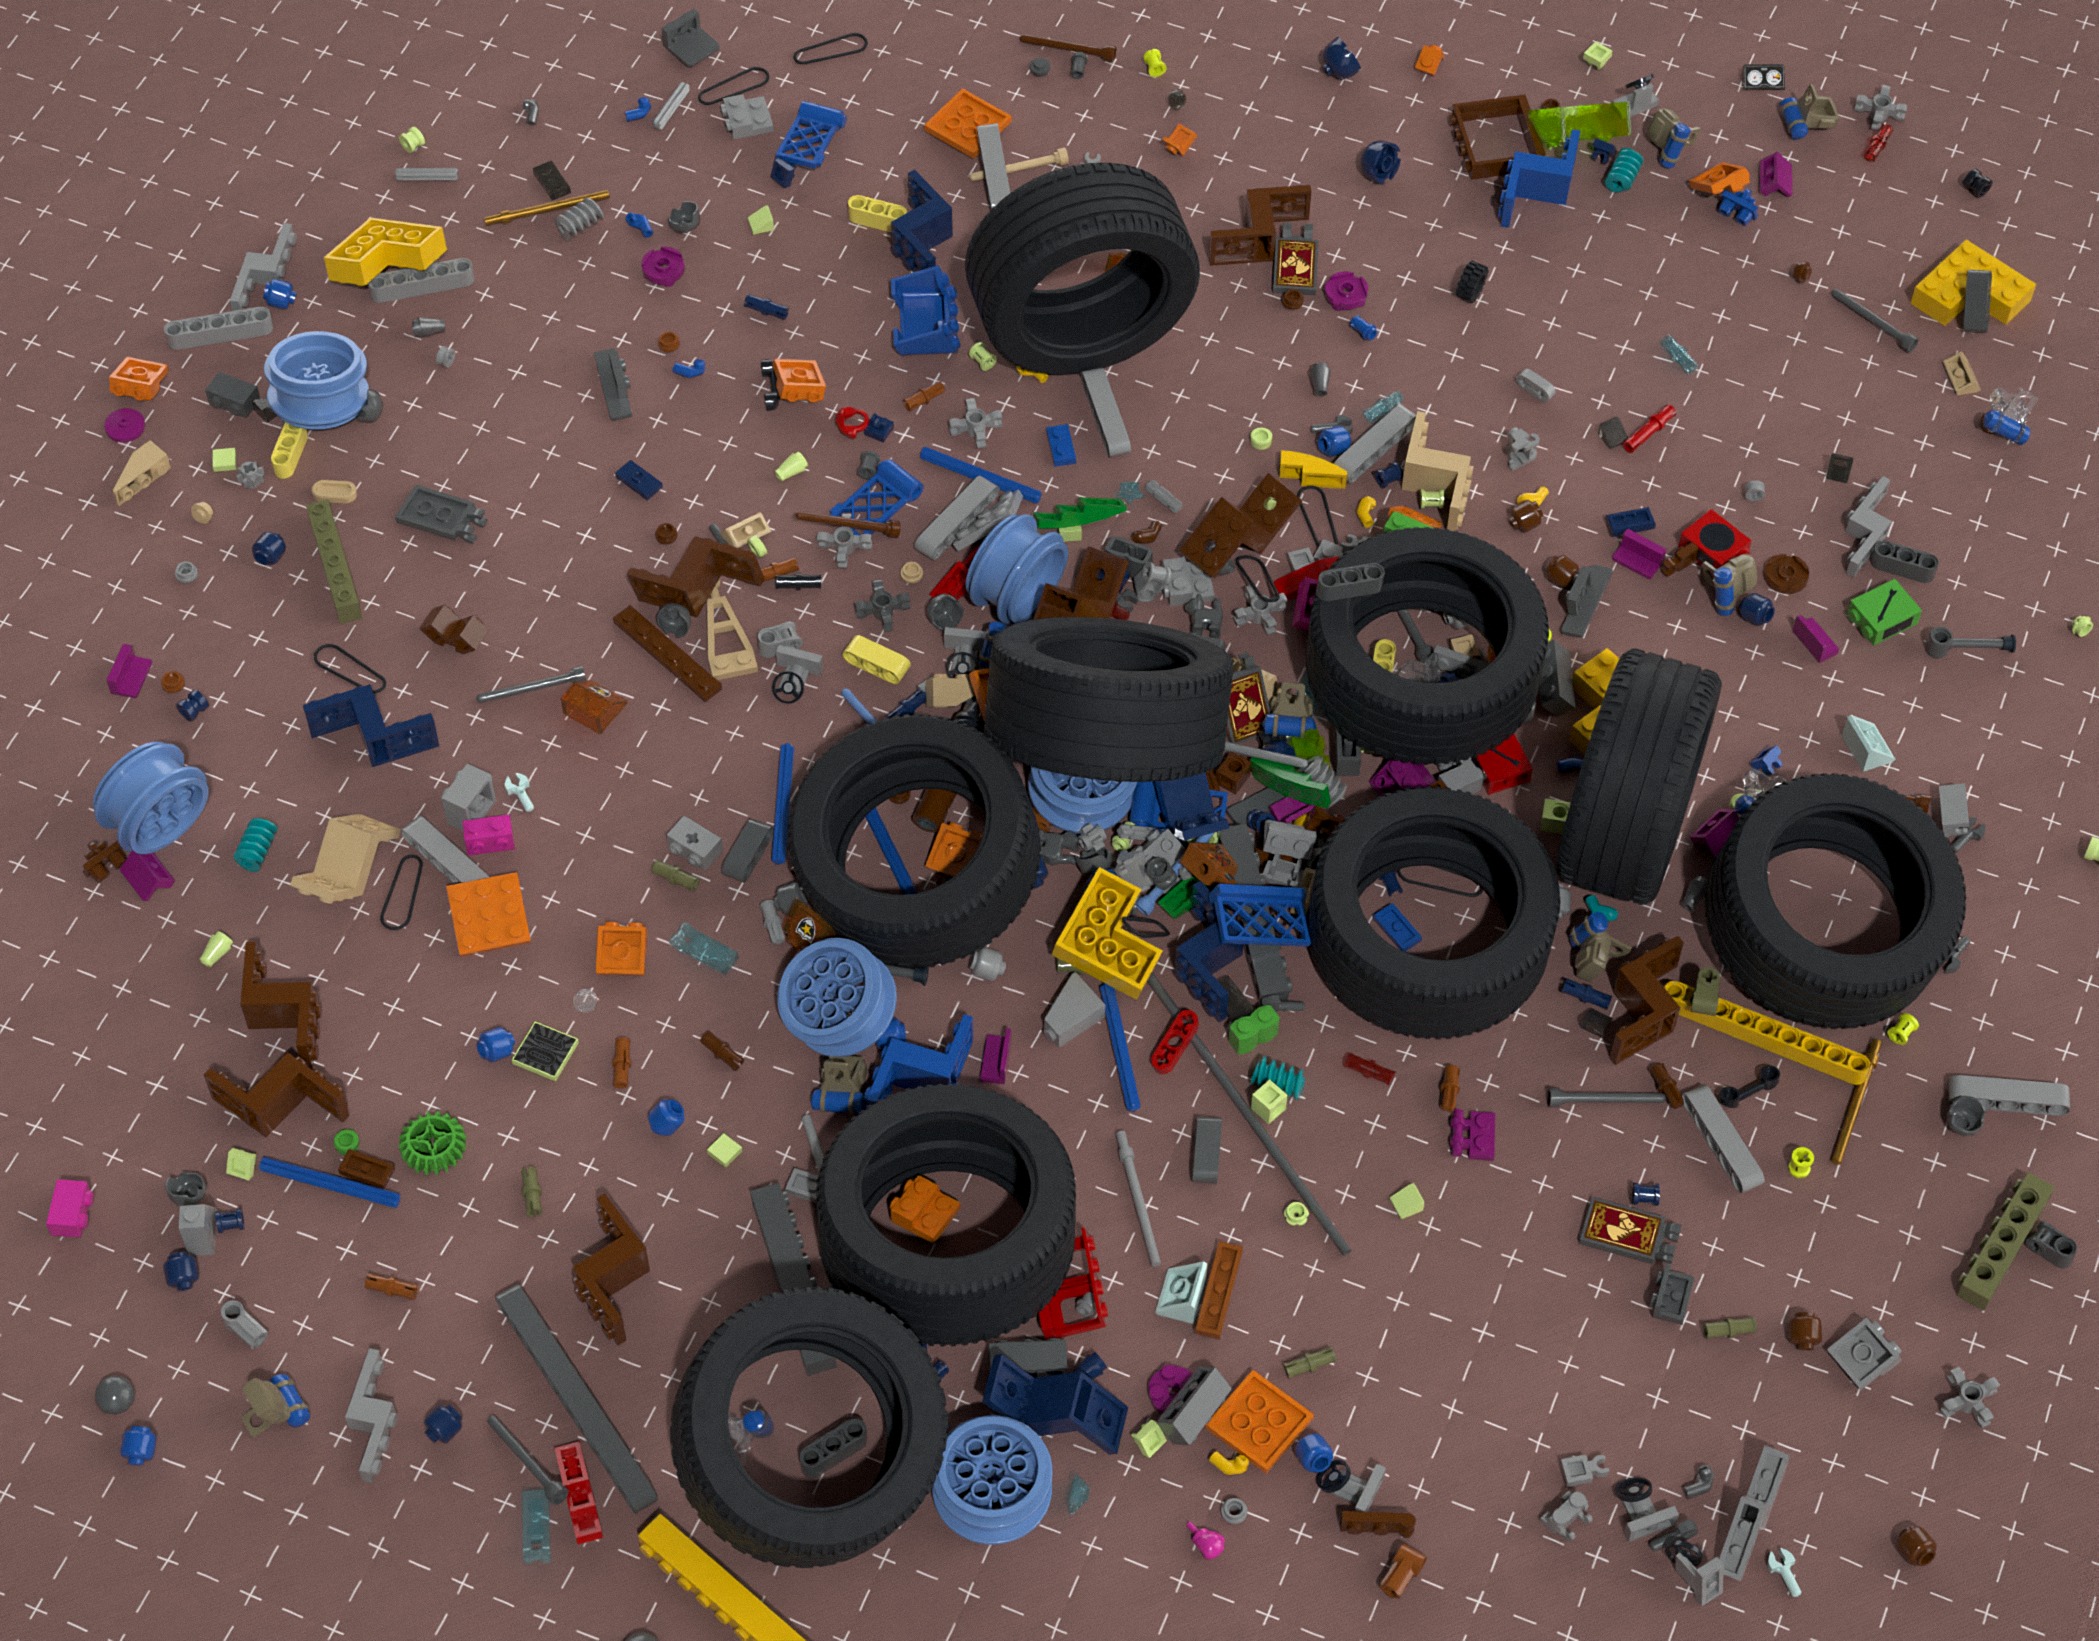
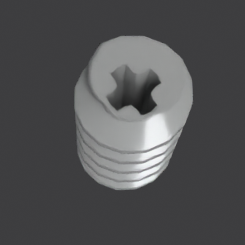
(577, 217)
(1321, 774)

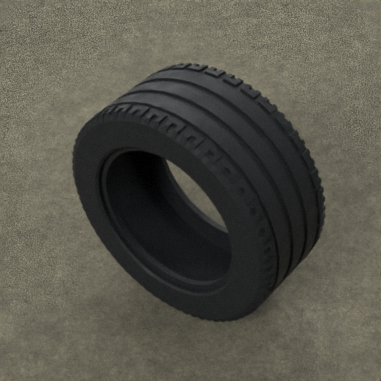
(1108, 699)

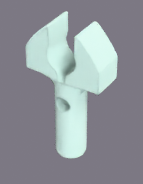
(520, 790)
(1784, 1570)

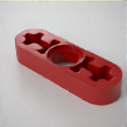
(1172, 1060)

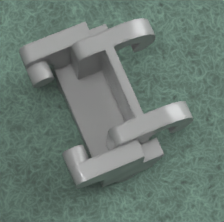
(1520, 448)
(1132, 869)
(1283, 872)
(1566, 1514)

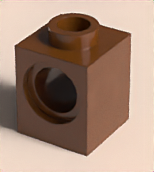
(1233, 780)

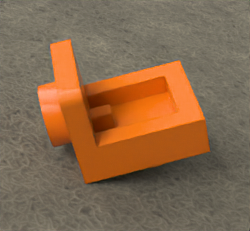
(1429, 59)
(1179, 140)

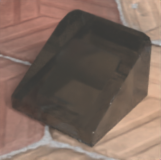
(263, 409)
(1612, 432)
(1839, 468)
(1596, 1022)

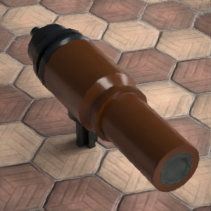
(937, 802)

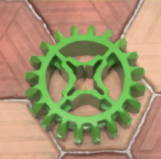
(447, 1145)

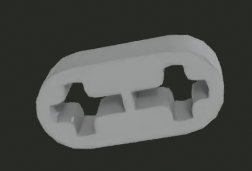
(1535, 385)

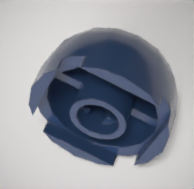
(1339, 60)
(1380, 161)

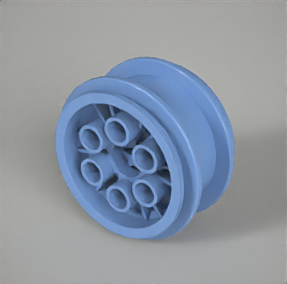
(316, 380)
(1015, 567)
(150, 797)
(1073, 807)
(827, 964)
(1020, 1510)

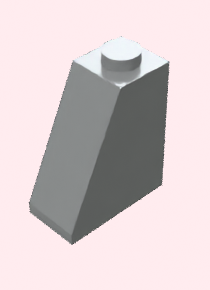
(1073, 1012)
(198, 1229)

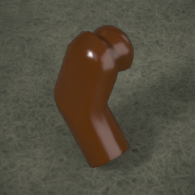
(1149, 535)

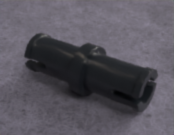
(797, 581)

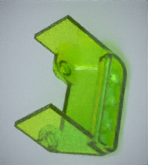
(1592, 120)

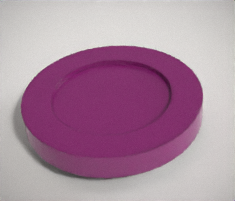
(124, 425)

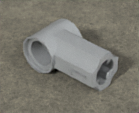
(244, 1325)

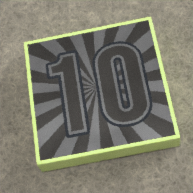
(545, 1051)

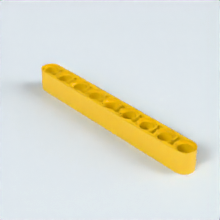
(1775, 1040)

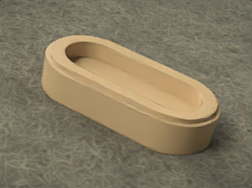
(334, 491)

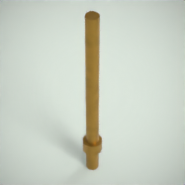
(506, 216)
(1856, 1103)

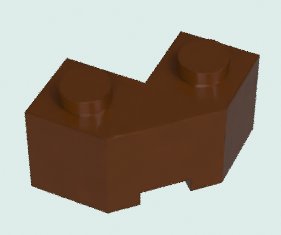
(445, 627)

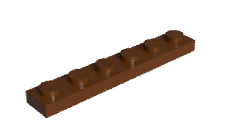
(667, 653)

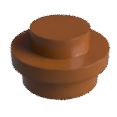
(668, 342)
(172, 682)

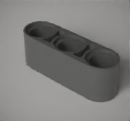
(1977, 301)
(1904, 561)
(1350, 582)
(747, 850)
(1207, 1150)
(827, 1459)

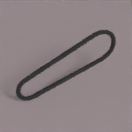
(832, 56)
(736, 93)
(1327, 510)
(1251, 582)
(354, 659)
(392, 888)
(1442, 888)
(1148, 921)

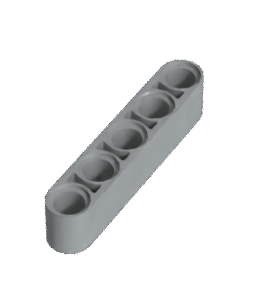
(993, 163)
(411, 282)
(218, 328)
(1105, 412)
(1376, 442)
(955, 517)
(441, 852)
(2012, 1095)
(1723, 1139)

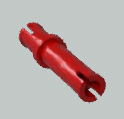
(1655, 423)

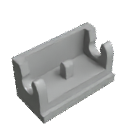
(1954, 809)

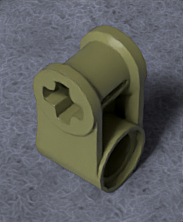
(1706, 994)

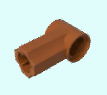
(1405, 1566)

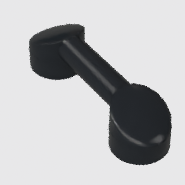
(772, 398)
(1768, 1080)

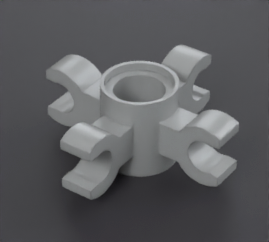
(1880, 107)
(975, 423)
(844, 548)
(1260, 616)
(1961, 1402)

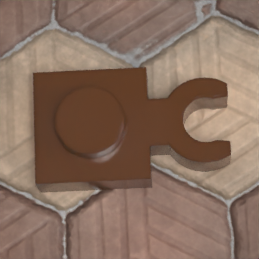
(1683, 558)

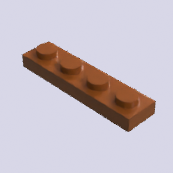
(1219, 1290)

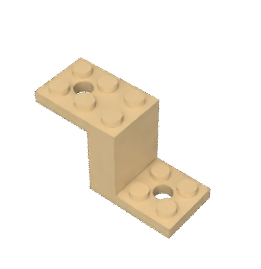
(1437, 470)
(345, 858)

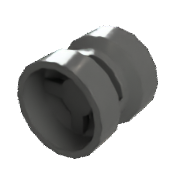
(1162, 873)

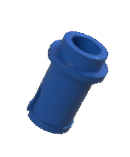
(1367, 330)

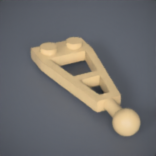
(733, 663)

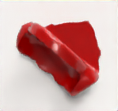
(849, 430)

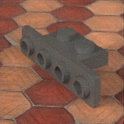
(614, 383)
(1584, 598)

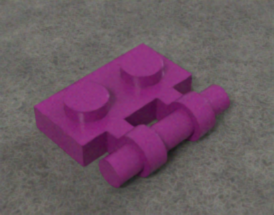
(1481, 1135)

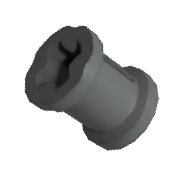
(868, 464)

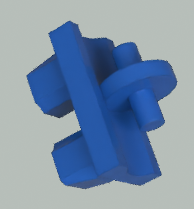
(1741, 203)

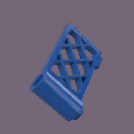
(818, 118)
(892, 478)
(1146, 805)

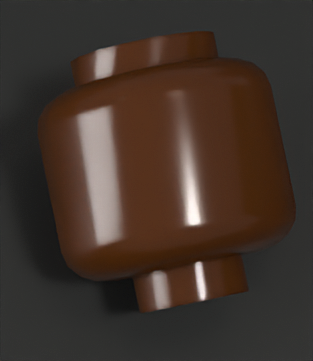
(1526, 516)
(1562, 571)
(1805, 1330)
(1916, 1546)

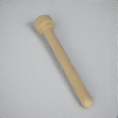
(1059, 157)

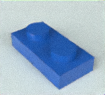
(1061, 445)
(1397, 928)

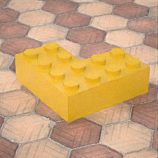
(384, 244)
(1944, 289)
(1591, 684)
(1097, 942)

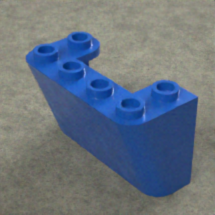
(926, 313)

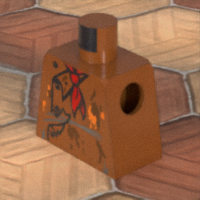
(1210, 863)

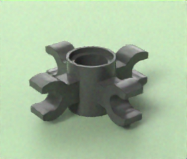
(881, 612)

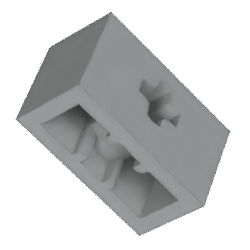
(694, 843)

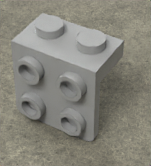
(1288, 839)
(1164, 845)

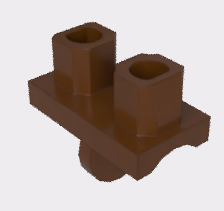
(1322, 822)
(111, 854)

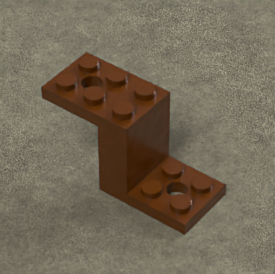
(1258, 240)
(1234, 525)
(696, 575)
(1089, 595)
(1646, 999)
(280, 1004)
(277, 1094)
(610, 1270)

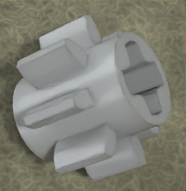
(250, 475)
(1092, 837)

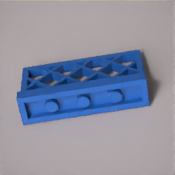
(1256, 897)

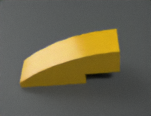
(1311, 470)

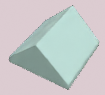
(1866, 743)
(1182, 1292)

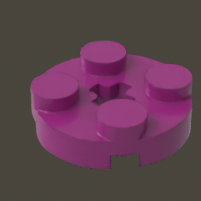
(667, 275)
(1342, 300)
(1161, 1381)

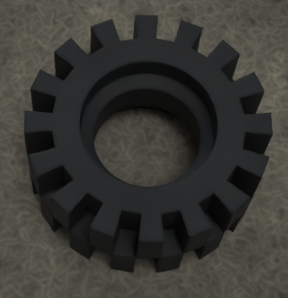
(1472, 281)

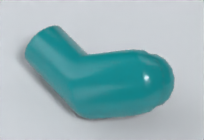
(1594, 906)

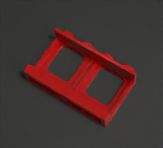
(1052, 1316)

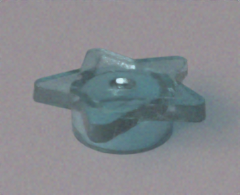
(1129, 487)

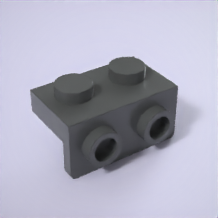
(1673, 1295)

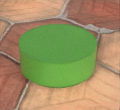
(346, 1140)

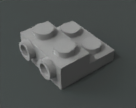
(746, 116)
(1187, 582)
(1865, 1353)

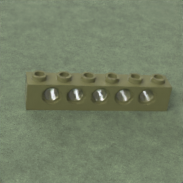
(334, 561)
(1979, 1291)

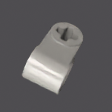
(1151, 581)
(772, 637)

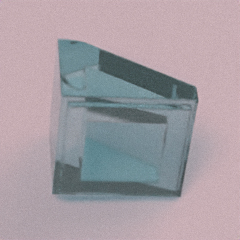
(1078, 1495)

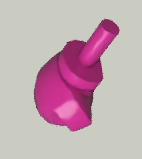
(1208, 1542)

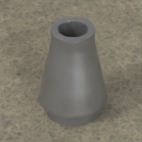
(427, 326)
(1320, 378)
(1695, 894)

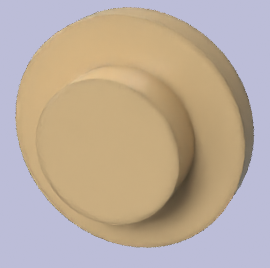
(202, 512)
(911, 572)

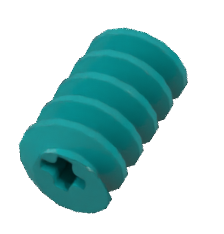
(1624, 170)
(254, 844)
(1283, 1079)

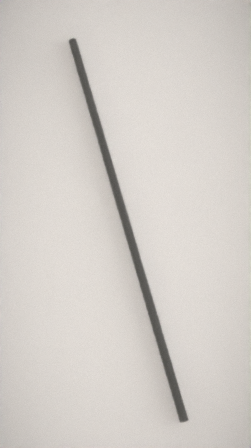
(1252, 1120)

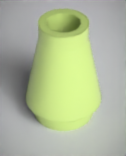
(791, 466)
(216, 948)

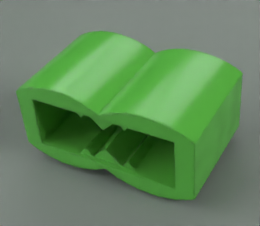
(1254, 1029)

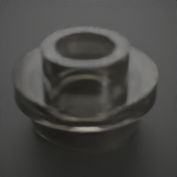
(1177, 99)

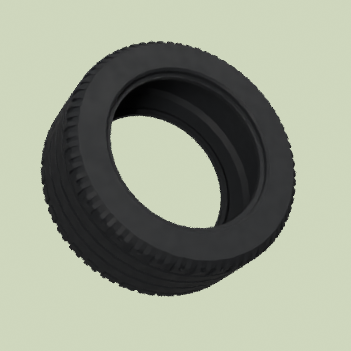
(1062, 219)
(1416, 718)
(896, 759)
(1638, 776)
(1445, 832)
(1882, 834)
(959, 1132)
(885, 1358)

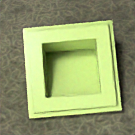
(761, 221)
(1071, 533)
(1407, 1201)

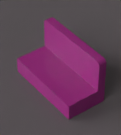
(1775, 175)
(1639, 554)
(1814, 638)
(128, 673)
(1289, 810)
(1715, 830)
(146, 874)
(996, 1058)

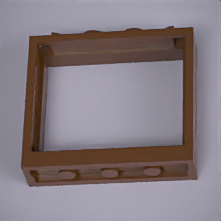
(1489, 109)

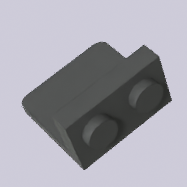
(687, 40)

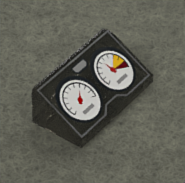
(1763, 77)

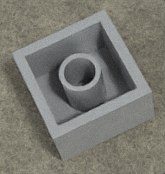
(468, 796)

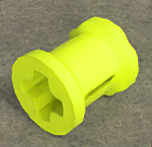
(1154, 62)
(1903, 1034)
(1798, 1160)

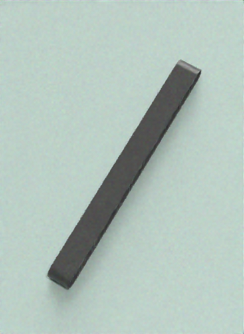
(576, 1399)

